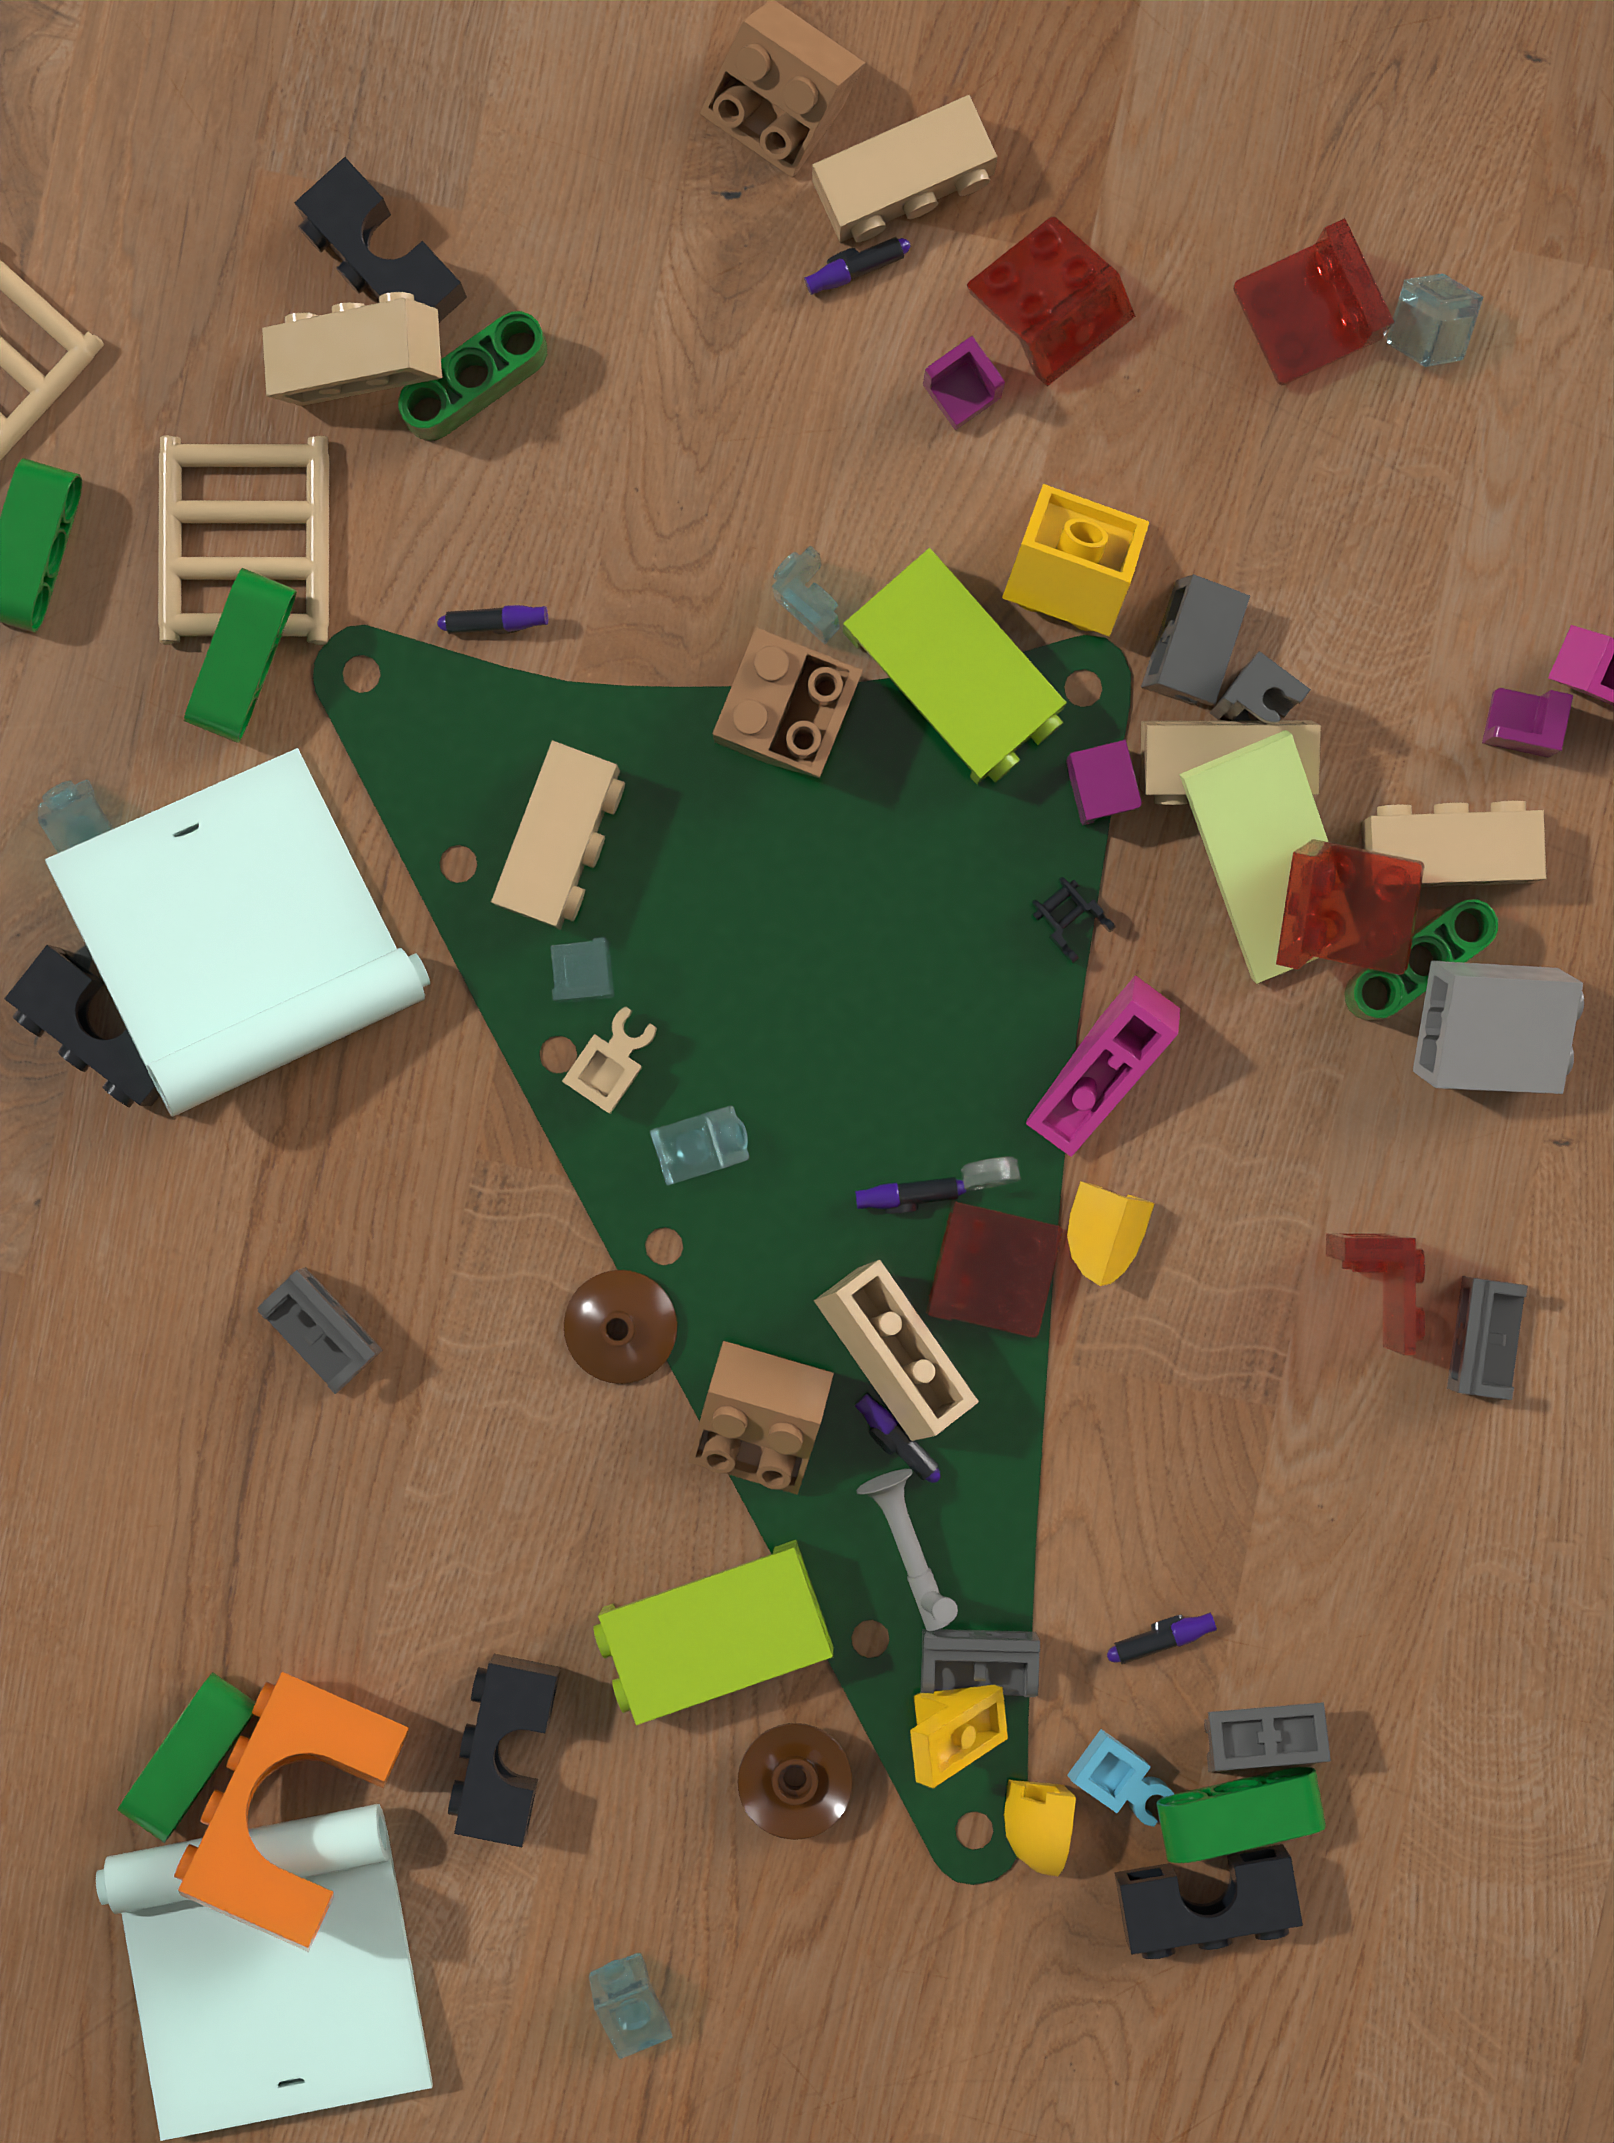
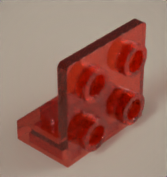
(1054, 298)
(1314, 305)
(1350, 907)
(1401, 1267)
(994, 1269)

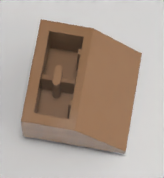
(781, 86)
(786, 704)
(760, 1417)

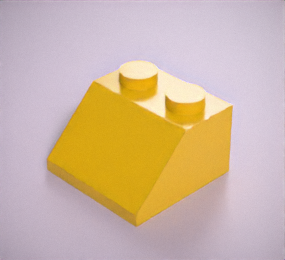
(1076, 560)

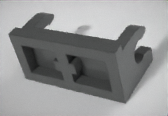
(1195, 640)
(1262, 690)
(319, 1329)
(1486, 1337)
(979, 1659)
(1267, 1737)

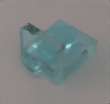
(809, 605)
(71, 815)
(700, 1144)
(628, 2005)

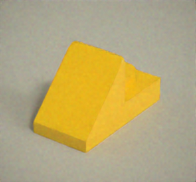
(955, 1730)

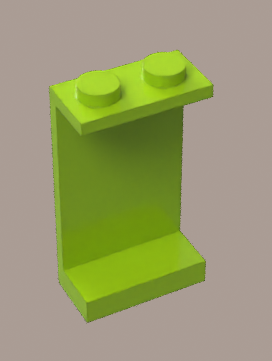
(956, 667)
(714, 1635)

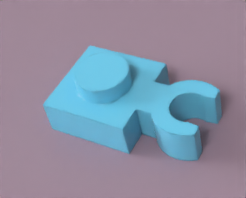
(1116, 1775)

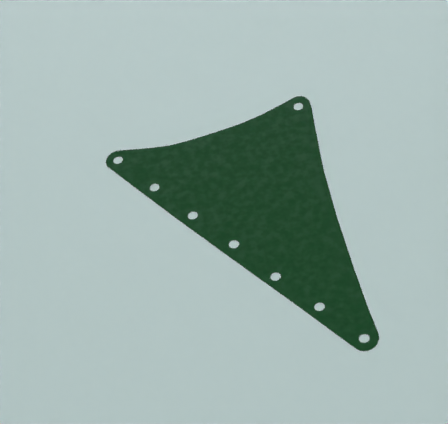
(873, 1010)

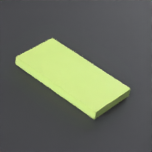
(1252, 818)

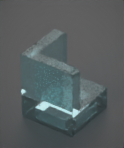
(1434, 319)
(582, 971)

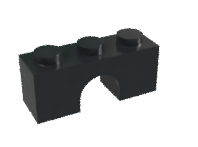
(343, 214)
(56, 999)
(493, 1799)
(1257, 1902)

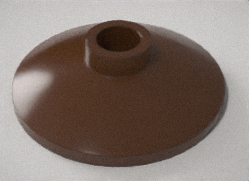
(649, 1321)
(789, 1809)

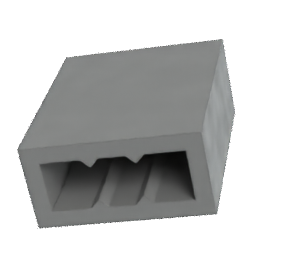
(1498, 1027)

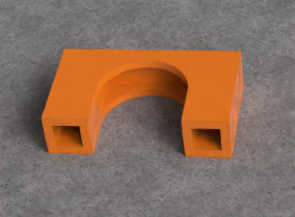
(293, 1726)

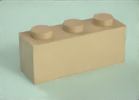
(905, 170)
(352, 350)
(1182, 745)
(559, 836)
(1462, 845)
(896, 1351)

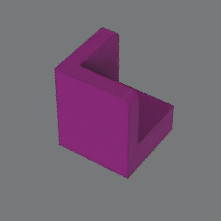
(963, 382)
(1528, 721)
(1103, 781)

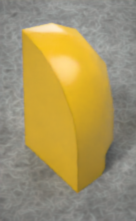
(1106, 1231)
(1039, 1824)

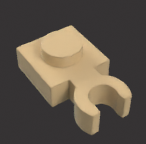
(604, 1068)

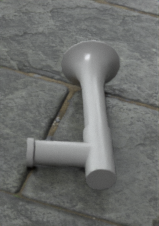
(889, 1494)

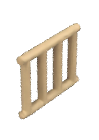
(42, 388)
(175, 511)

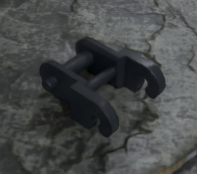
(1068, 890)

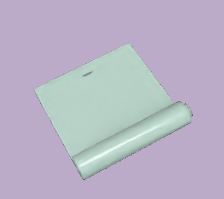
(234, 933)
(243, 2010)

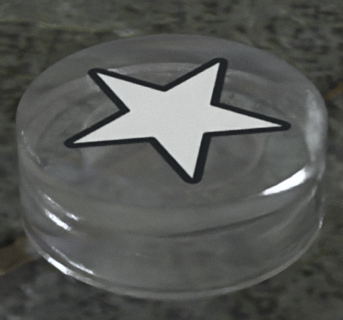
(990, 1173)

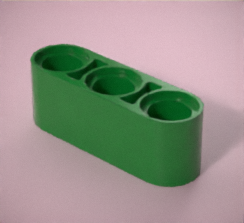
(485, 350)
(34, 539)
(240, 655)
(1444, 944)
(188, 1757)
(1241, 1814)

